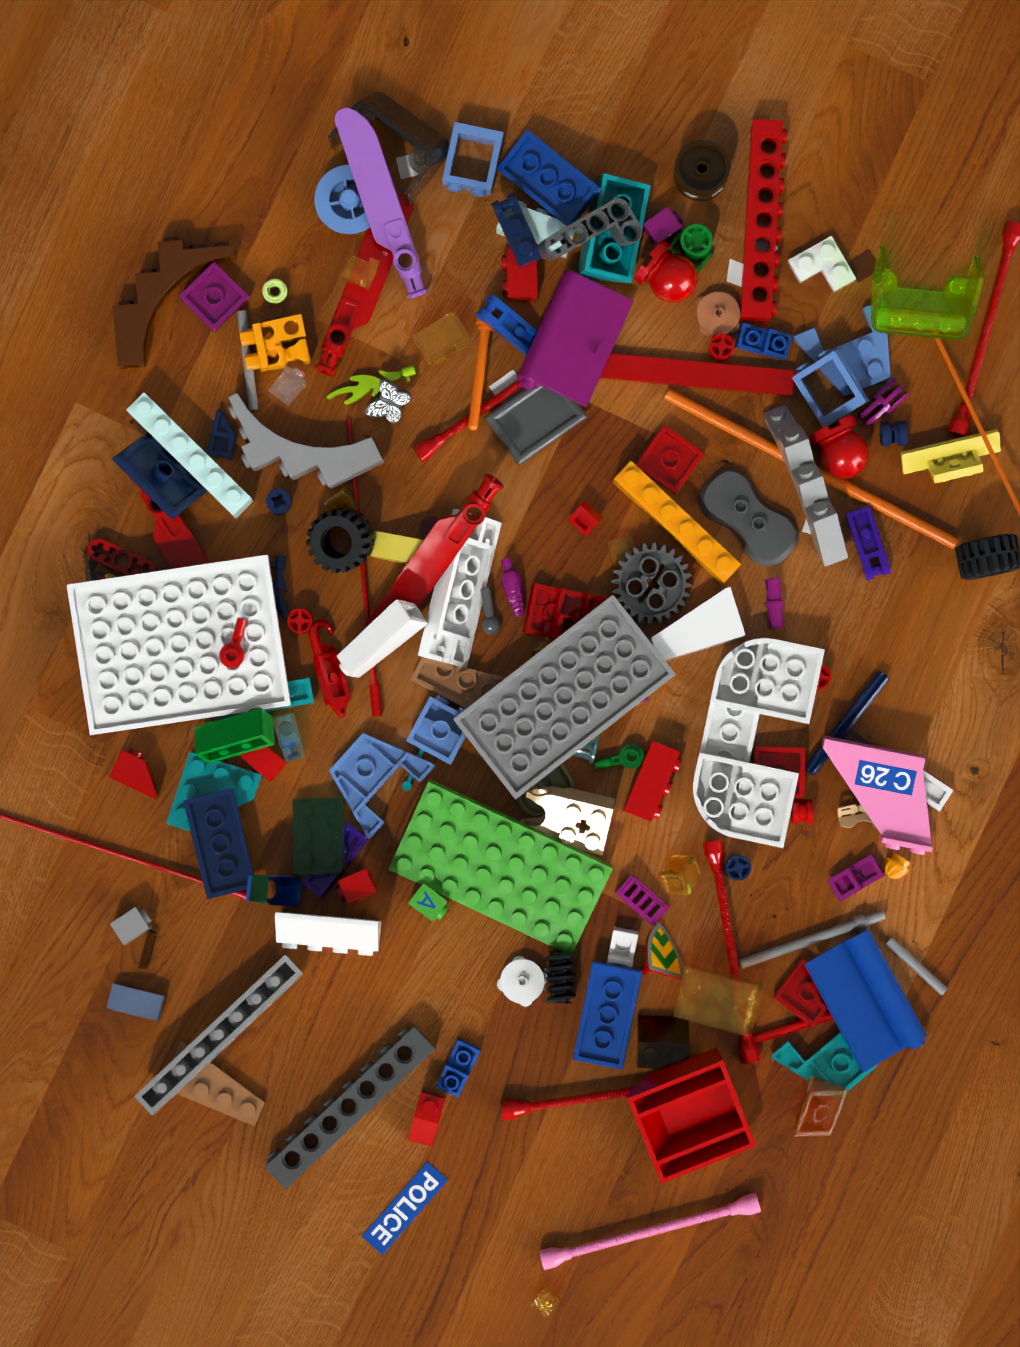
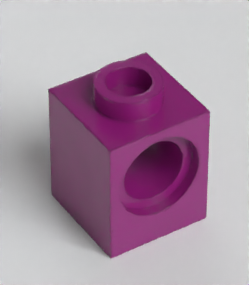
(663, 226)

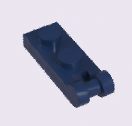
(516, 231)

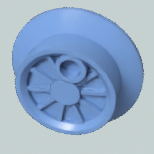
(340, 203)

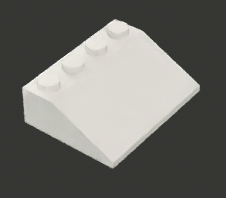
(327, 931)

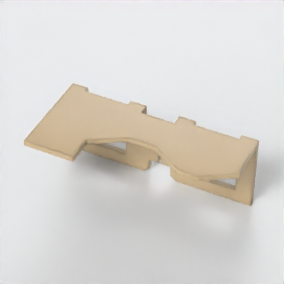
(851, 820)

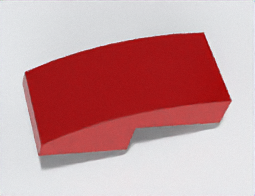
(265, 762)

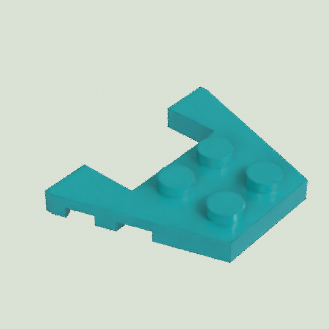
(829, 1063)

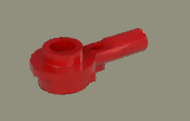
(232, 654)

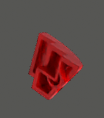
(556, 609)

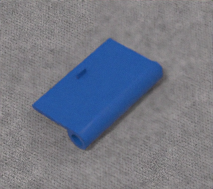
(865, 1000)

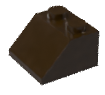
(661, 1041)

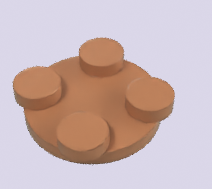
(718, 313)

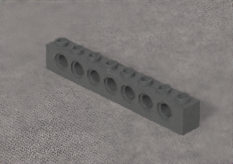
(287, 1173)

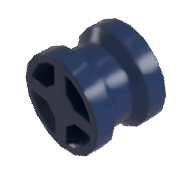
(279, 505)
(742, 867)

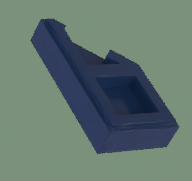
(222, 438)

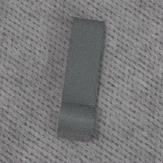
(586, 231)

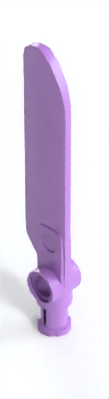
(379, 194)

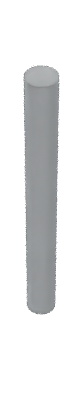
(249, 374)

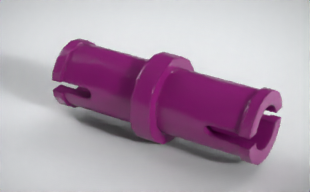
(774, 603)

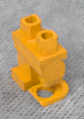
(268, 343)

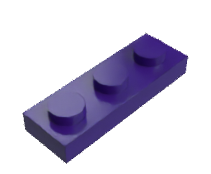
(353, 844)

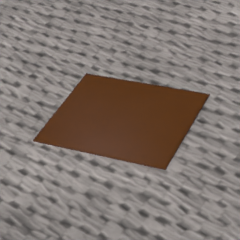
(863, 265)

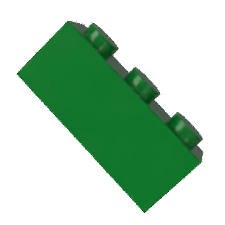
(234, 735)

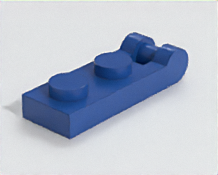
(507, 324)

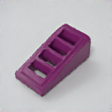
(648, 893)

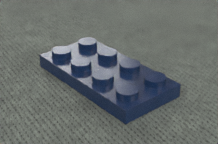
(219, 842)

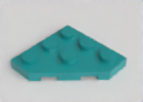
(204, 779)

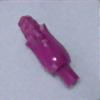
(513, 588)

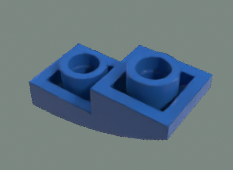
(763, 341)
(458, 1067)

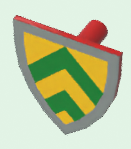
(662, 954)

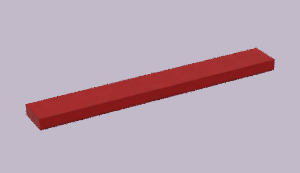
(699, 374)

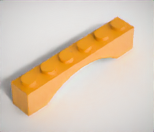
(677, 522)

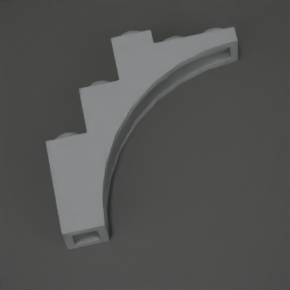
(335, 464)
(808, 484)

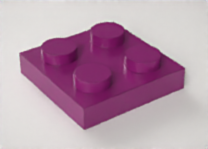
(214, 297)

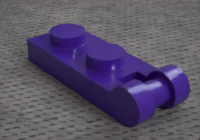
(867, 542)

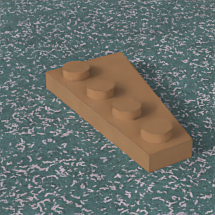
(453, 682)
(222, 1093)

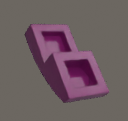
(856, 877)

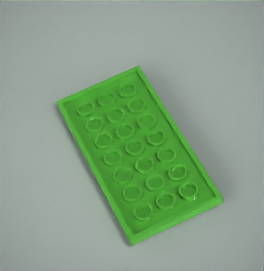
(500, 867)

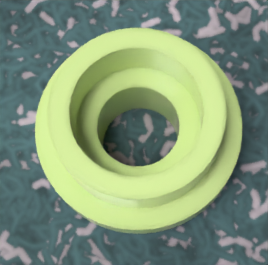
(274, 283)

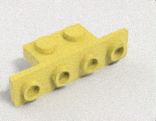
(950, 458)

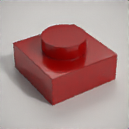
(585, 518)

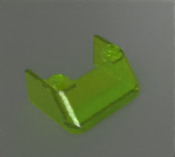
(924, 311)

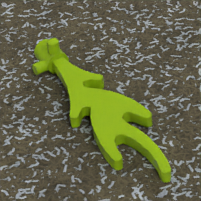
(369, 382)

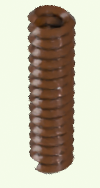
(144, 961)

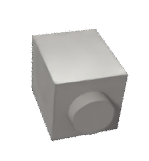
(131, 925)

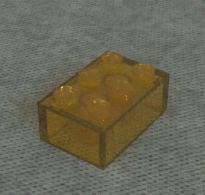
(718, 1000)

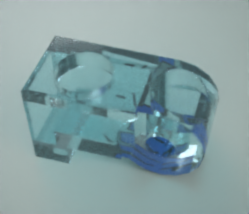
(289, 737)

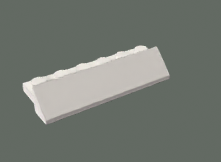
(458, 598)

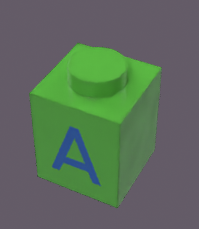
(429, 903)

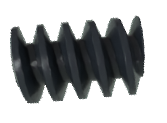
(560, 977)

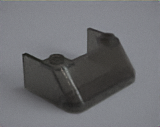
(428, 146)

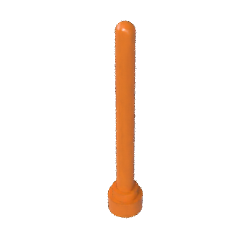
(479, 374)

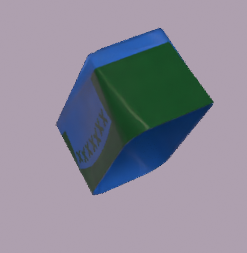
(287, 890)

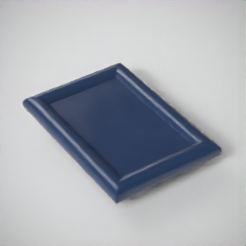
(159, 475)

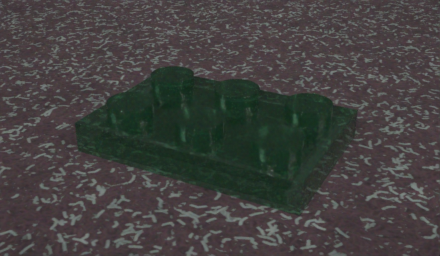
(318, 836)

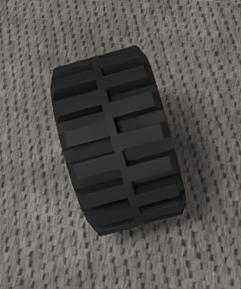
(324, 551)
(988, 556)

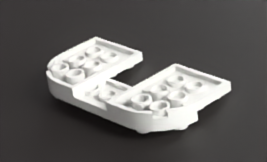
(753, 680)

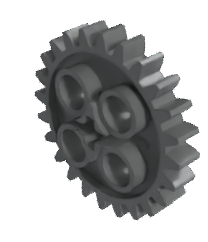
(669, 596)

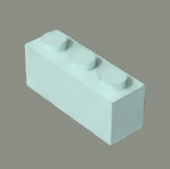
(540, 224)

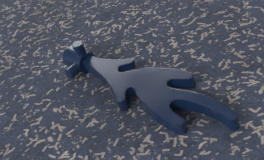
(281, 605)

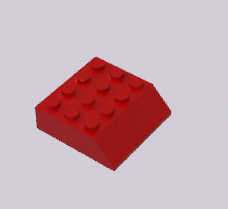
(690, 1115)

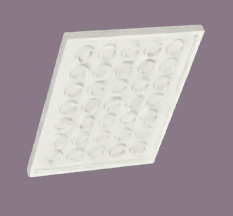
(156, 641)

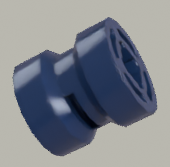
(893, 433)

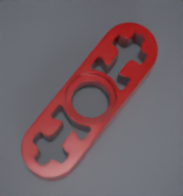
(107, 546)

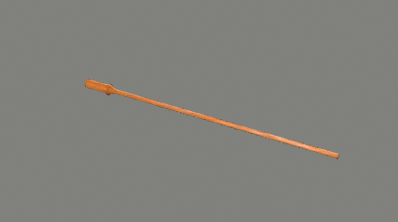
(978, 424)

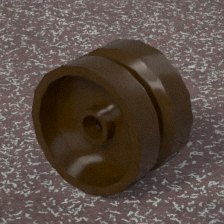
(707, 157)

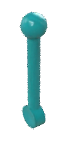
(406, 786)

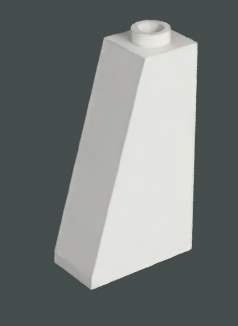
(702, 628)
(381, 638)

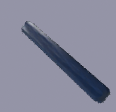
(849, 719)

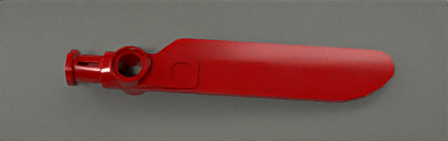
(356, 301)
(174, 538)
(439, 549)

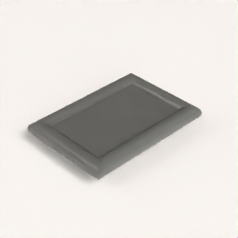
(533, 421)

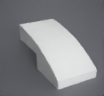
(622, 947)

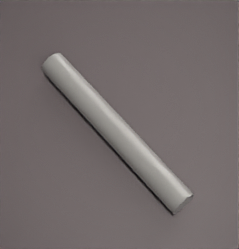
(921, 970)

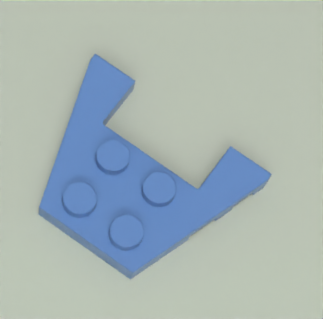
(864, 356)
(365, 770)

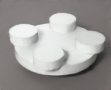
(522, 981)

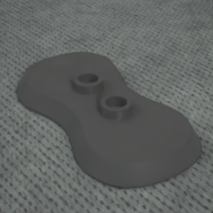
(734, 503)

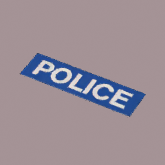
(404, 1208)

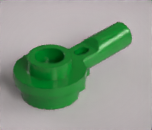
(630, 757)

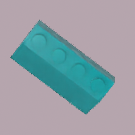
(601, 256)

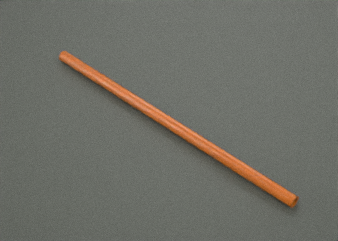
(840, 484)

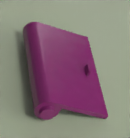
(574, 338)

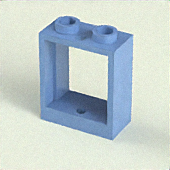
(478, 135)
(823, 358)

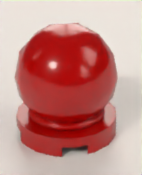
(669, 275)
(841, 450)

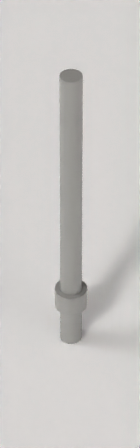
(859, 922)

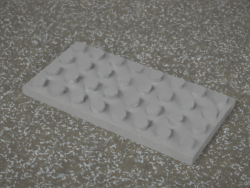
(564, 697)

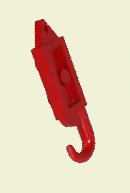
(329, 674)

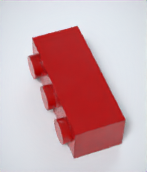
(652, 782)

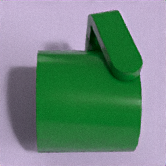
(694, 244)

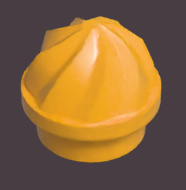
(896, 866)

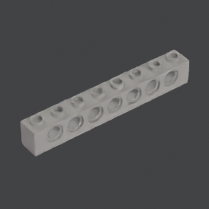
(218, 1035)

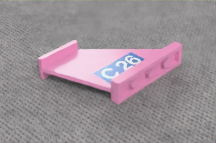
(888, 788)

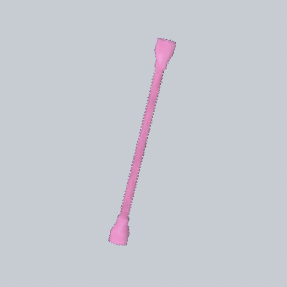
(745, 1205)

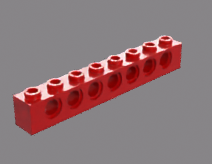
(762, 132)

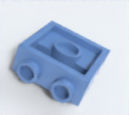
(437, 731)

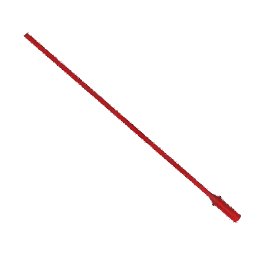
(374, 685)
(241, 894)

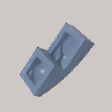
(136, 1002)

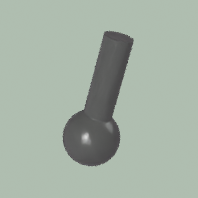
(491, 624)

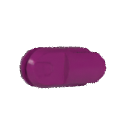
(882, 402)

